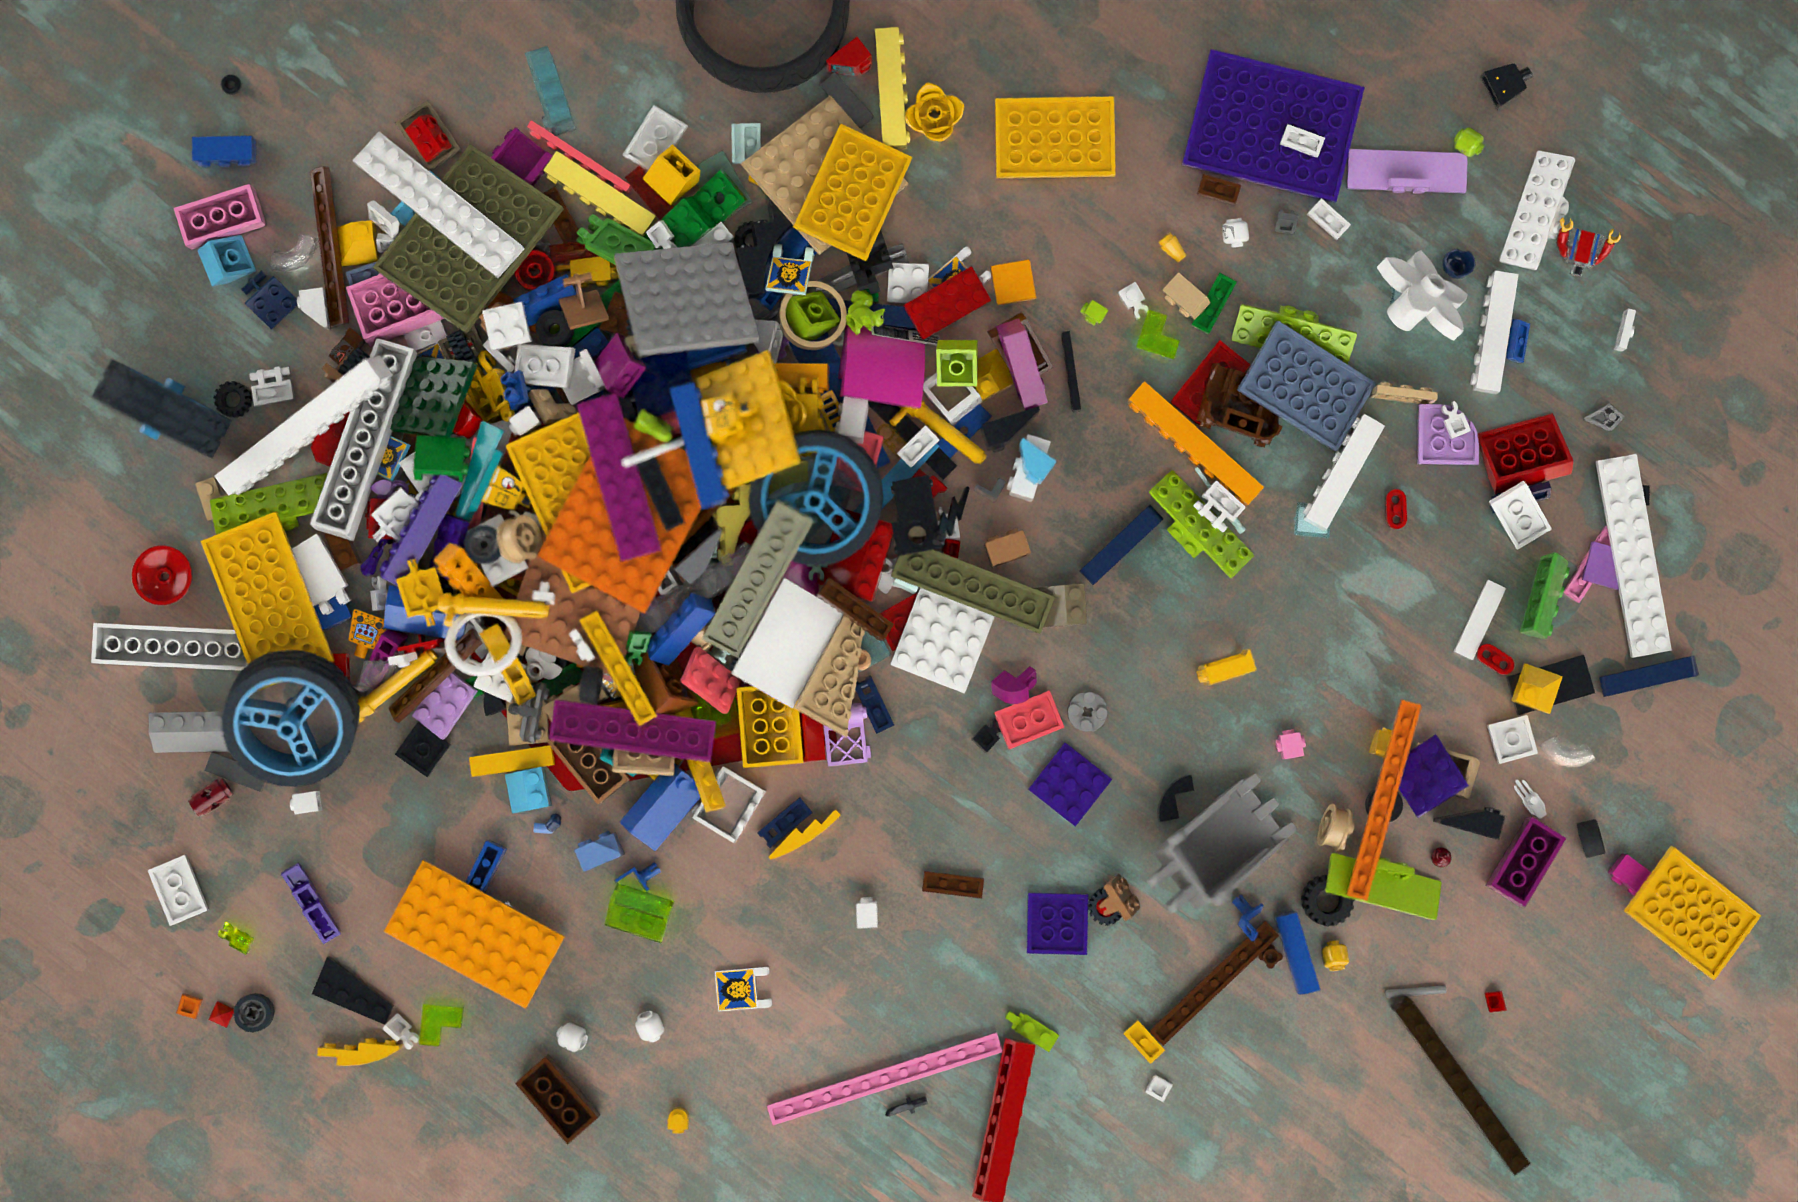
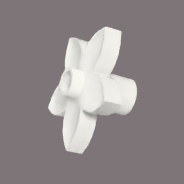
(1422, 295)

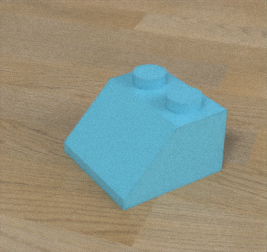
(226, 260)
(1035, 462)
(528, 789)

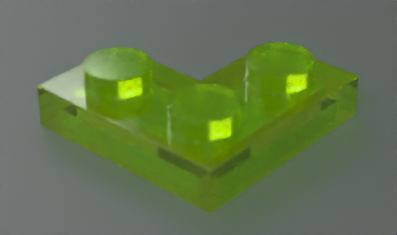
(1152, 339)
(436, 1017)

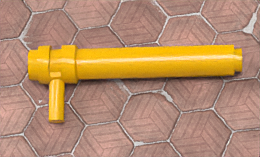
(943, 429)
(460, 604)
(369, 703)

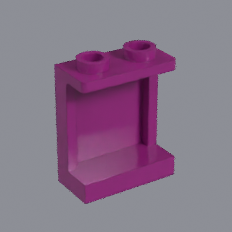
(522, 156)
(618, 366)

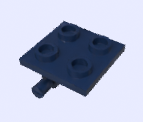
(271, 301)

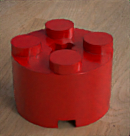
(535, 260)

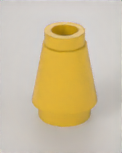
(1172, 247)

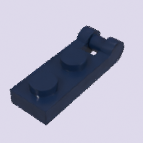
(874, 705)
(785, 822)

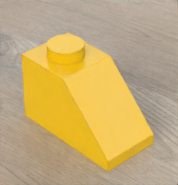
(1380, 742)

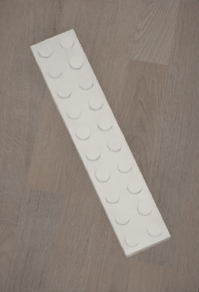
(438, 205)
(1633, 555)

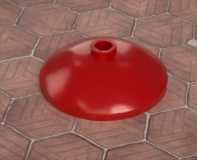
(149, 571)

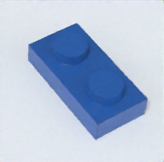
(1518, 341)

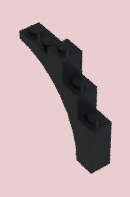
(753, 259)

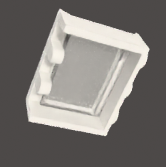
(740, 800)

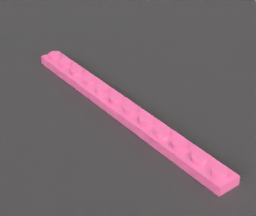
(884, 1078)

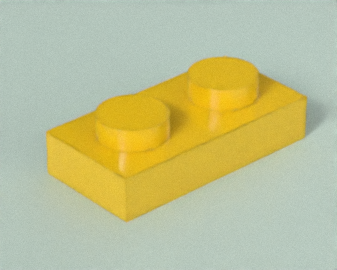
(1144, 1041)

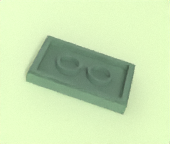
(712, 166)

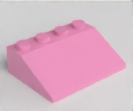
(387, 310)

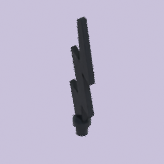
(947, 523)

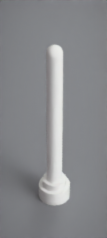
(653, 452)

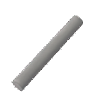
(1415, 991)

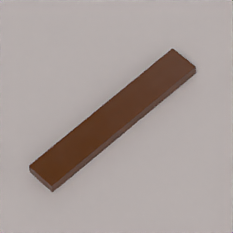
(433, 677)

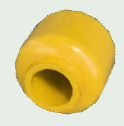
(1335, 956)

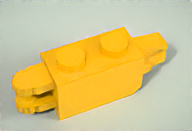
(601, 270)
(812, 404)

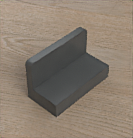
(992, 495)

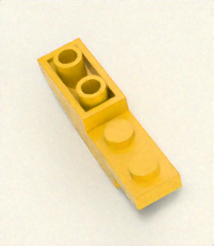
(513, 674)
(367, 1051)

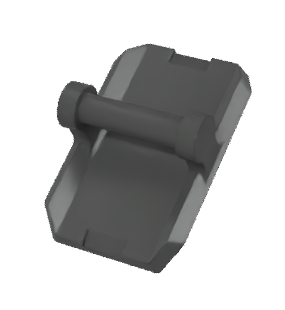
(531, 713)

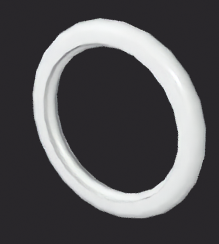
(484, 670)

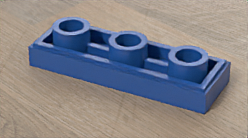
(971, 421)

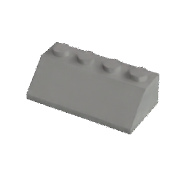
(186, 732)

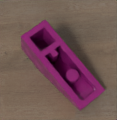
(388, 645)

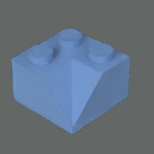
(600, 851)

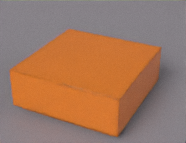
(189, 1006)

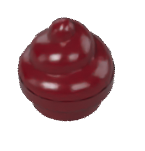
(1441, 857)

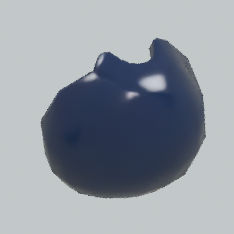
(1458, 263)

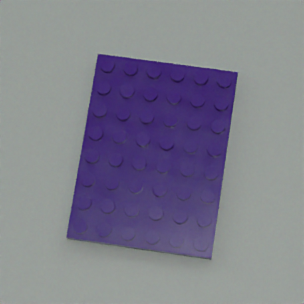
(1246, 112)

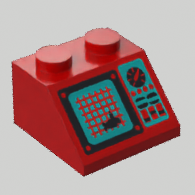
(850, 59)

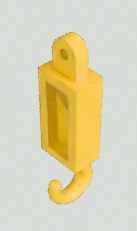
(494, 386)

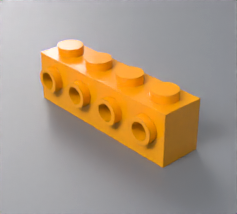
(464, 573)

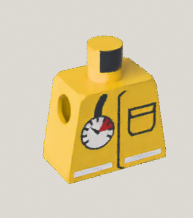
(724, 416)
(505, 491)

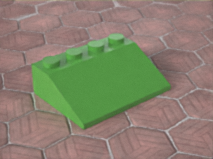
(1544, 596)

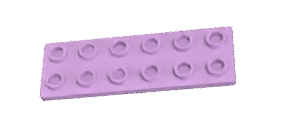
(1407, 171)

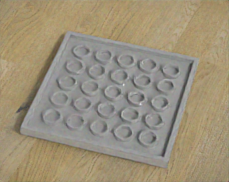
(686, 298)

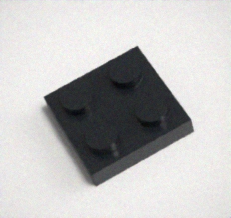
(422, 749)

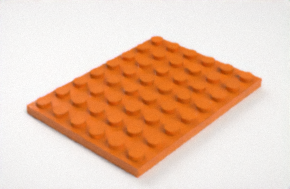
(585, 542)

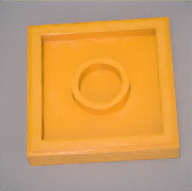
(1013, 282)

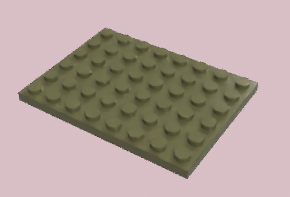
(442, 273)

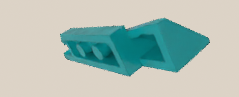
(480, 470)

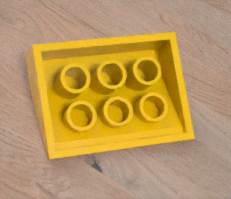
(768, 730)

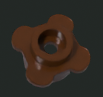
(1270, 962)

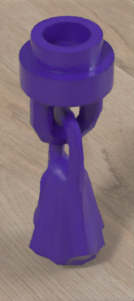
(369, 566)

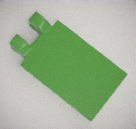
(611, 238)

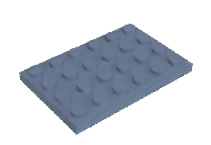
(1306, 386)

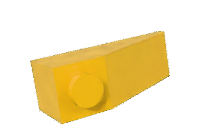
(481, 400)

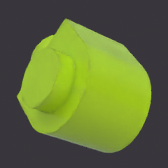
(1093, 312)

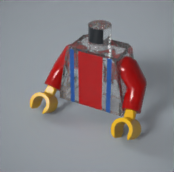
(1583, 247)

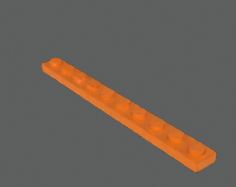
(1383, 800)

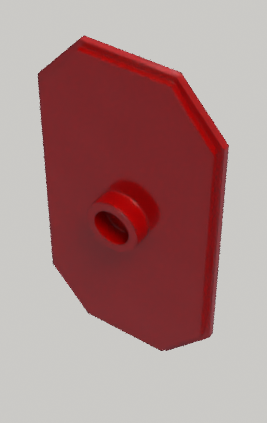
(325, 445)

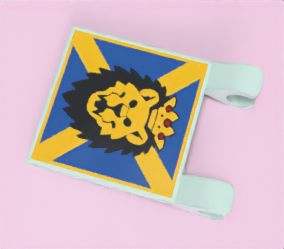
(789, 274)

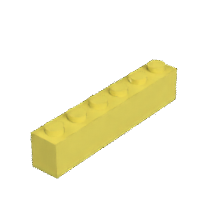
(891, 87)
(598, 193)

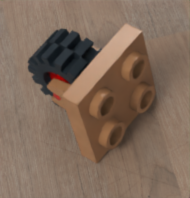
(345, 366)
(1113, 902)

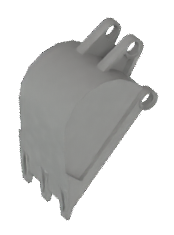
(1220, 847)

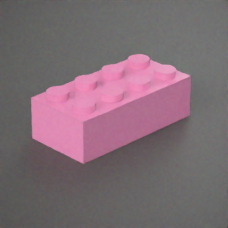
(220, 216)

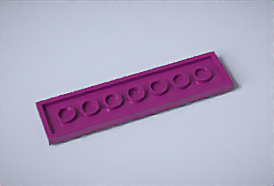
(619, 484)
(619, 731)

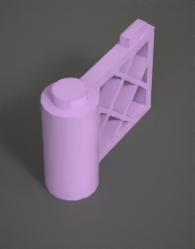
(856, 720)

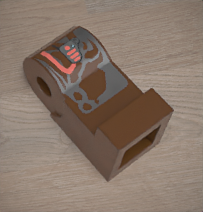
(347, 344)

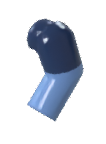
(550, 826)

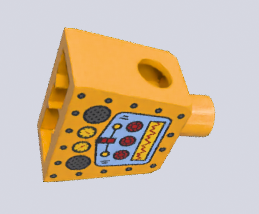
(365, 631)

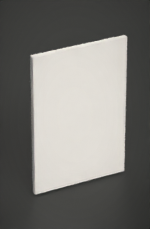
(787, 643)

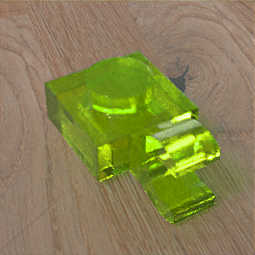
(238, 940)

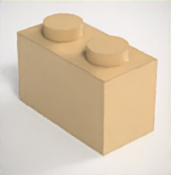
(1186, 296)

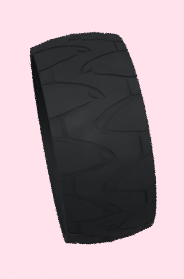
(764, 78)

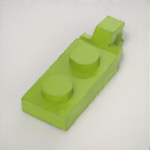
(1033, 1030)

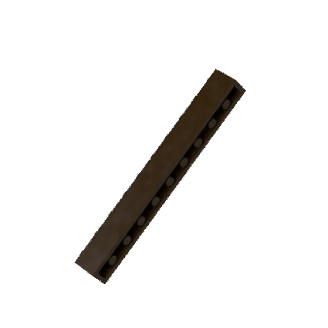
(1460, 1086)

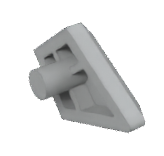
(1605, 418)

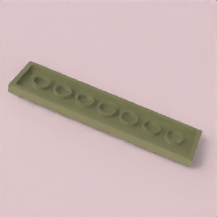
(758, 578)
(975, 588)

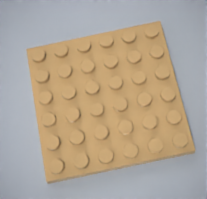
(793, 158)

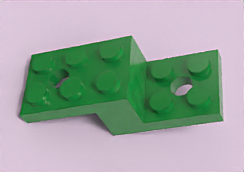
(702, 212)

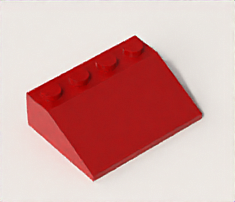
(1525, 452)
(864, 568)

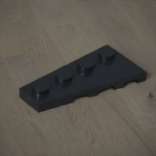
(347, 991)

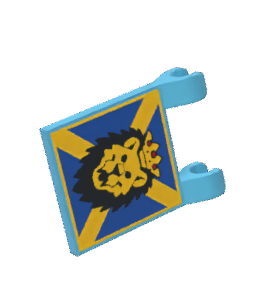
(394, 453)

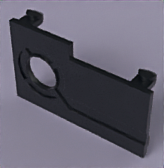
(914, 509)

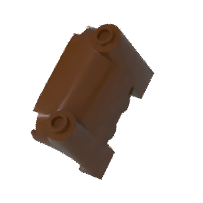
(1233, 410)

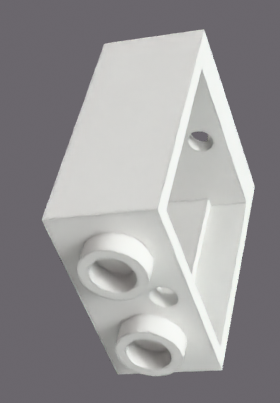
(960, 409)

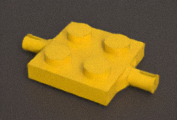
(420, 592)

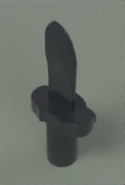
(910, 1105)

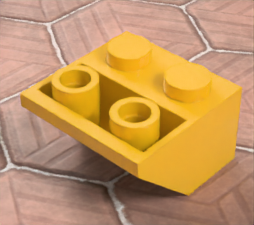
(672, 175)

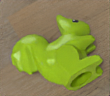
(861, 314)
(653, 425)

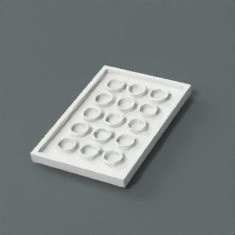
(942, 640)

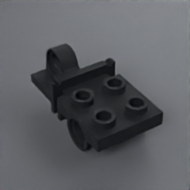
(877, 262)

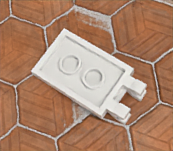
(320, 573)

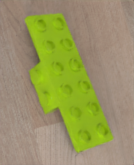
(1256, 323)
(287, 498)
(1195, 531)
(1392, 886)

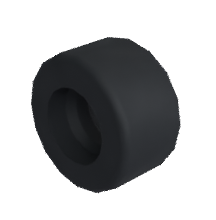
(1591, 838)

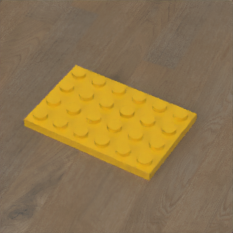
(1055, 137)
(852, 192)
(767, 437)
(1692, 913)

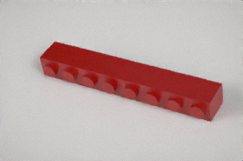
(1004, 1120)

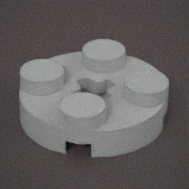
(1098, 713)

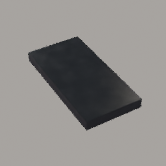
(1574, 683)

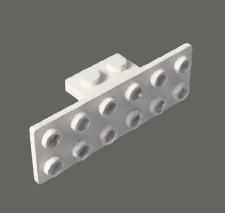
(1538, 210)

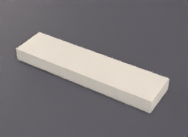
(1479, 620)

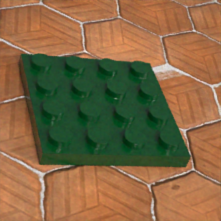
(433, 396)

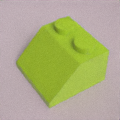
(811, 315)
(957, 363)

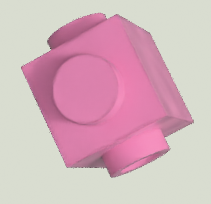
(1290, 744)

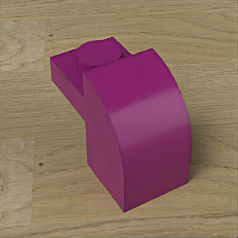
(1013, 689)

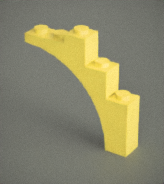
(733, 515)

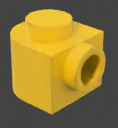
(678, 1120)

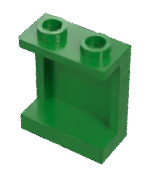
(440, 457)

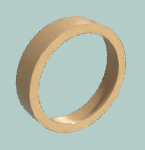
(807, 344)

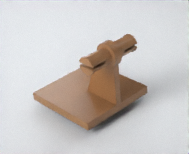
(582, 308)

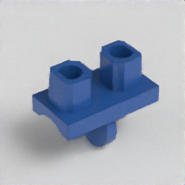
(516, 389)

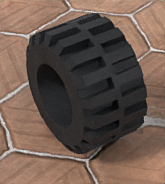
(1311, 908)

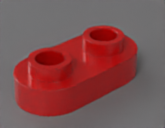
(1396, 509)
(1495, 658)

